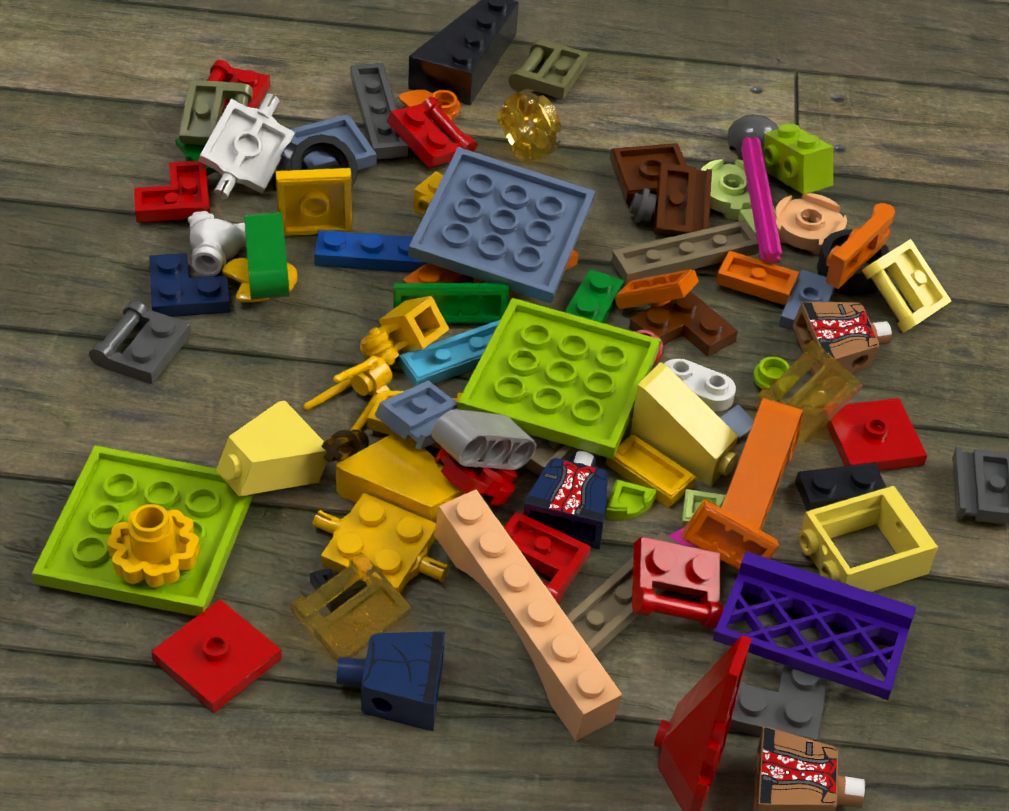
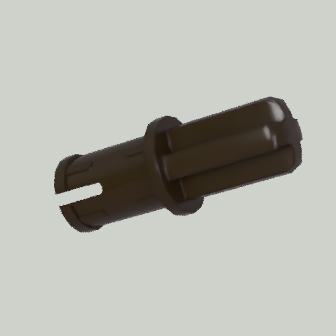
(344, 444)

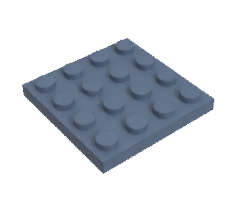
(502, 224)

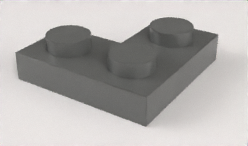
(791, 709)

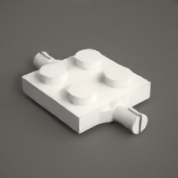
(246, 146)

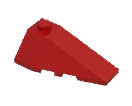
(699, 729)

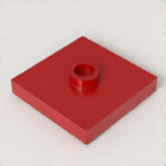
(876, 434)
(216, 655)

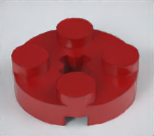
(490, 481)

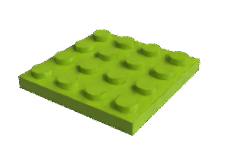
(561, 376)
(106, 494)

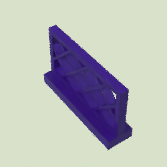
(821, 603)

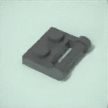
(151, 348)

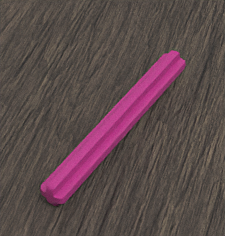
(761, 200)

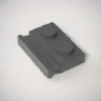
(981, 485)

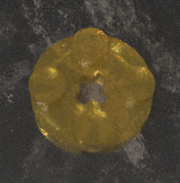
(528, 141)

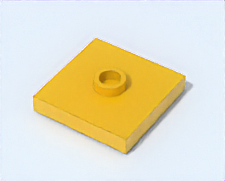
(315, 200)

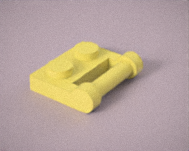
(913, 279)

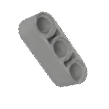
(483, 439)

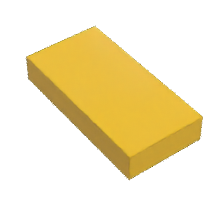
(651, 469)

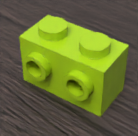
(798, 158)

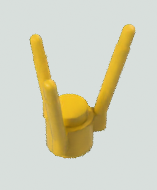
(365, 378)

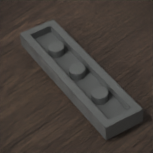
(375, 105)

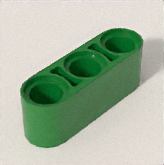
(266, 255)

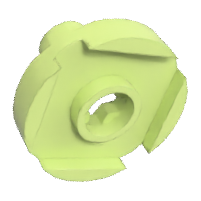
(723, 195)

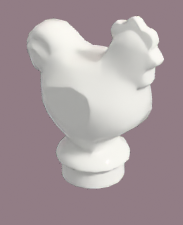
(213, 242)

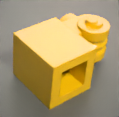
(405, 329)

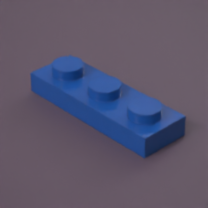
(365, 251)

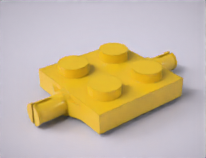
(387, 535)

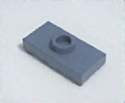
(808, 288)

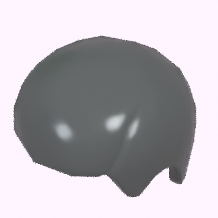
(751, 127)

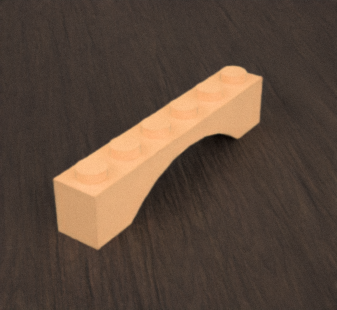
(569, 671)

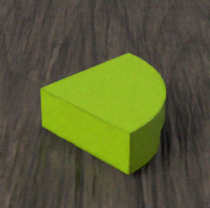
(629, 501)

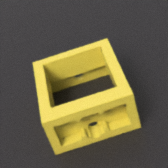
(895, 520)

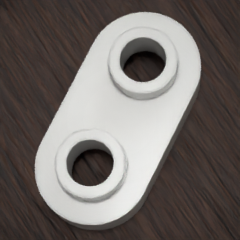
(710, 386)

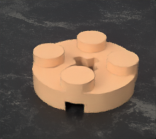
(793, 219)

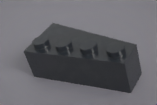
(465, 50)

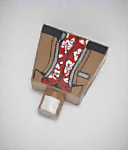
(842, 332)
(800, 775)

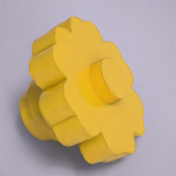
(153, 546)

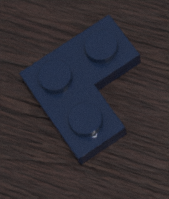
(179, 295)

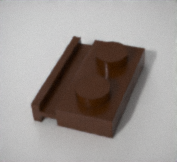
(682, 199)

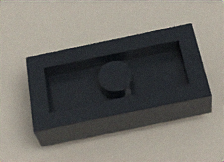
(837, 484)

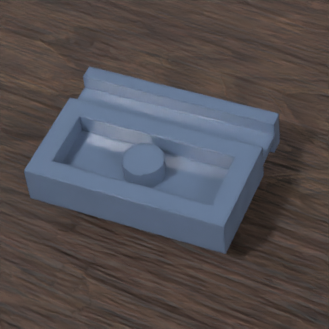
(415, 412)

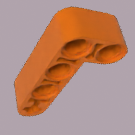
(763, 461)

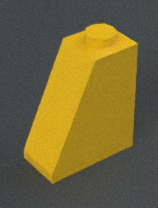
(398, 475)

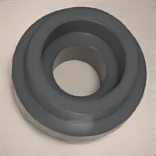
(643, 206)

